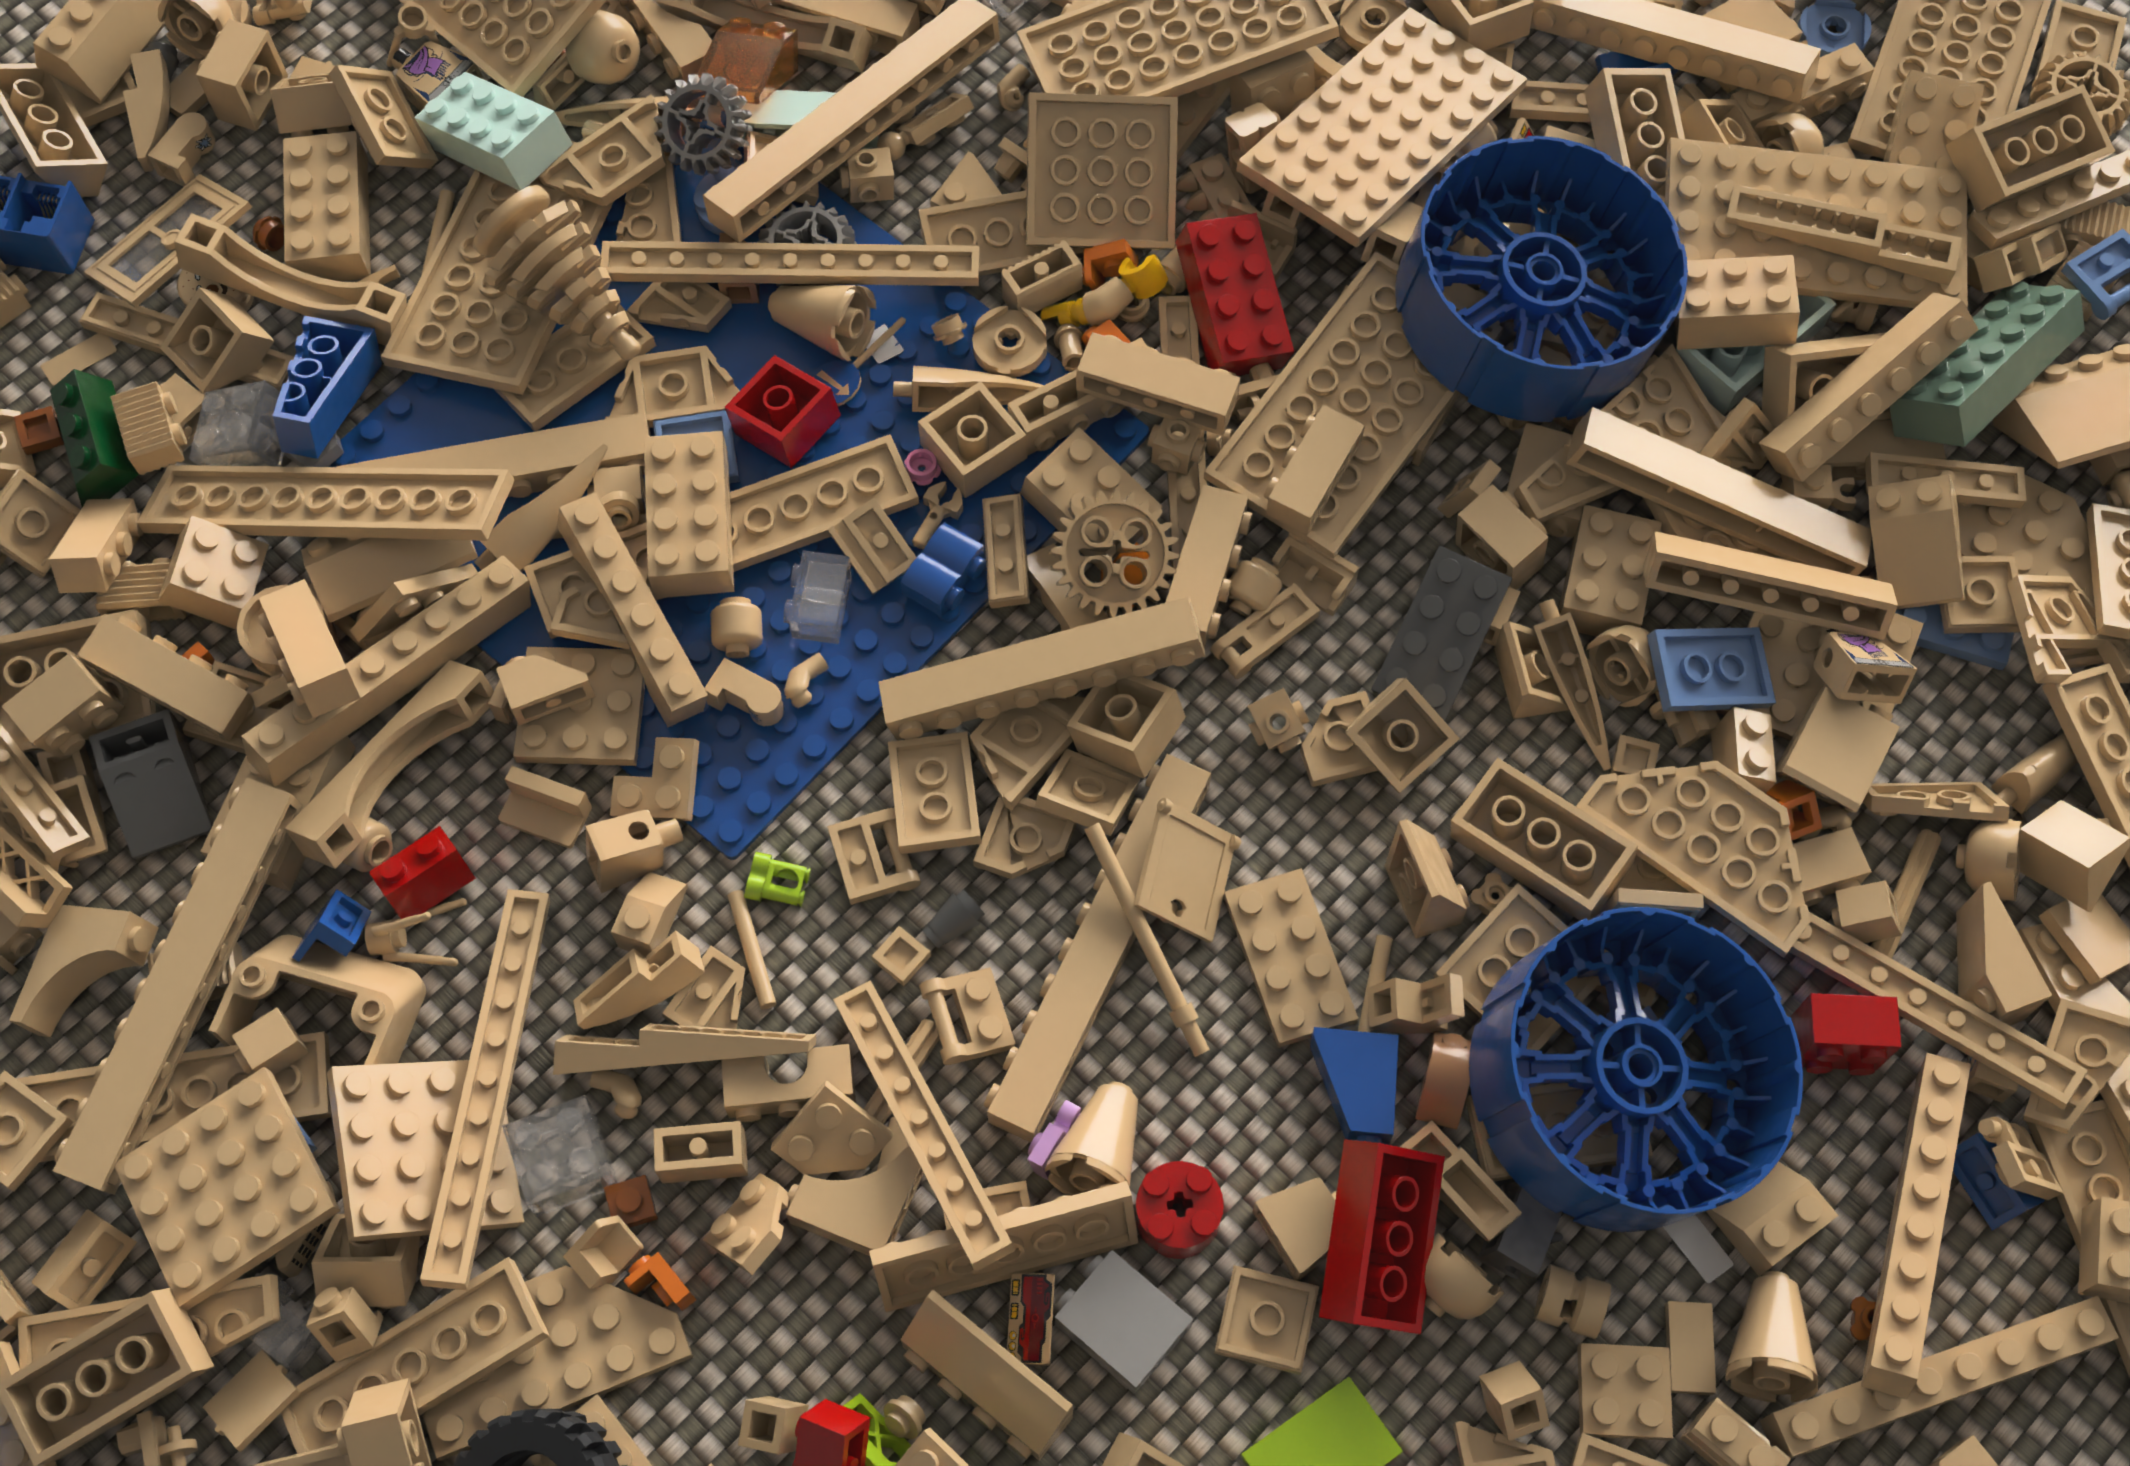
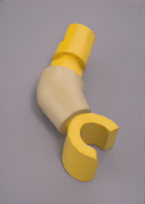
(1112, 296)

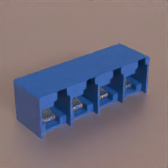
(42, 224)

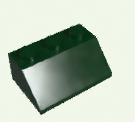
(91, 435)

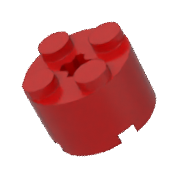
(1198, 1194)

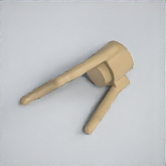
(413, 25)
(389, 936)

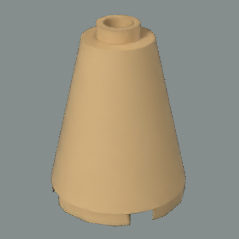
(827, 316)
(1098, 1143)
(1773, 1343)

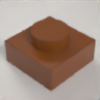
(38, 430)
(632, 1201)

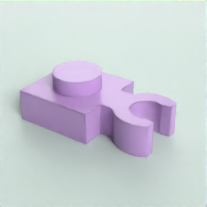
(1046, 1142)

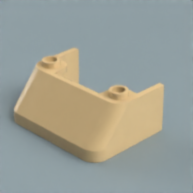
(383, 992)

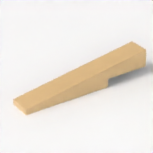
(1847, 232)
(672, 1045)

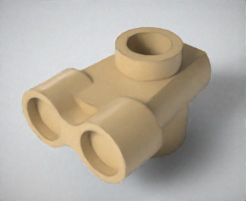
(269, 11)

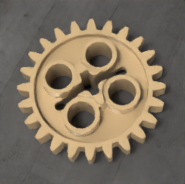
(1113, 517)

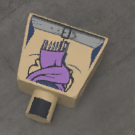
(429, 71)
(1862, 668)

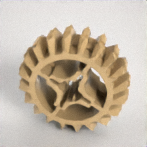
(2103, 83)

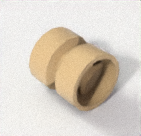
(1588, 1305)

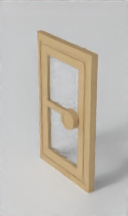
(148, 252)

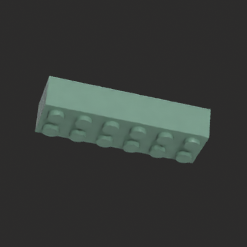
(2015, 342)

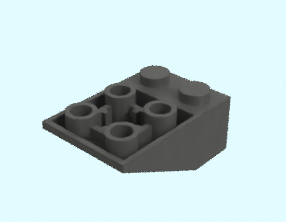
(152, 783)

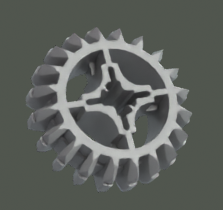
(709, 109)
(805, 226)

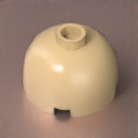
(192, 22)
(604, 49)
(1791, 133)
(1622, 665)
(1992, 856)
(1457, 1283)

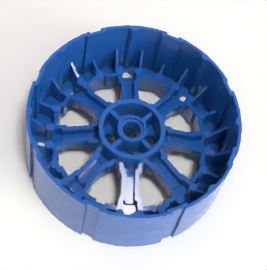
(1541, 276)
(1734, 1016)

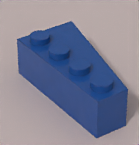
(323, 383)

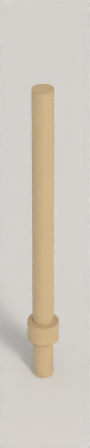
(1182, 1013)

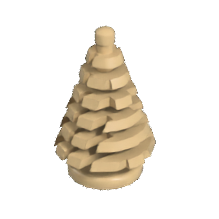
(550, 261)

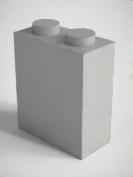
(1121, 1320)

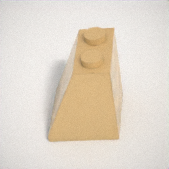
(1838, 749)

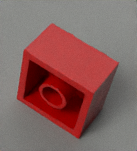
(783, 411)
(1847, 1032)

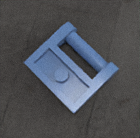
(2097, 269)

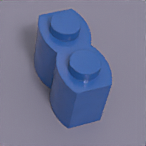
(943, 570)

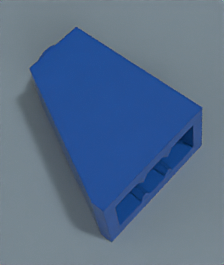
(1359, 1080)

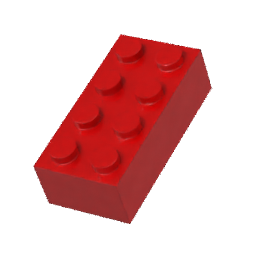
(1234, 294)
(1381, 1236)

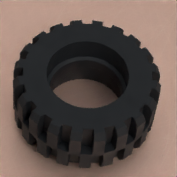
(549, 1432)

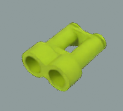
(761, 877)

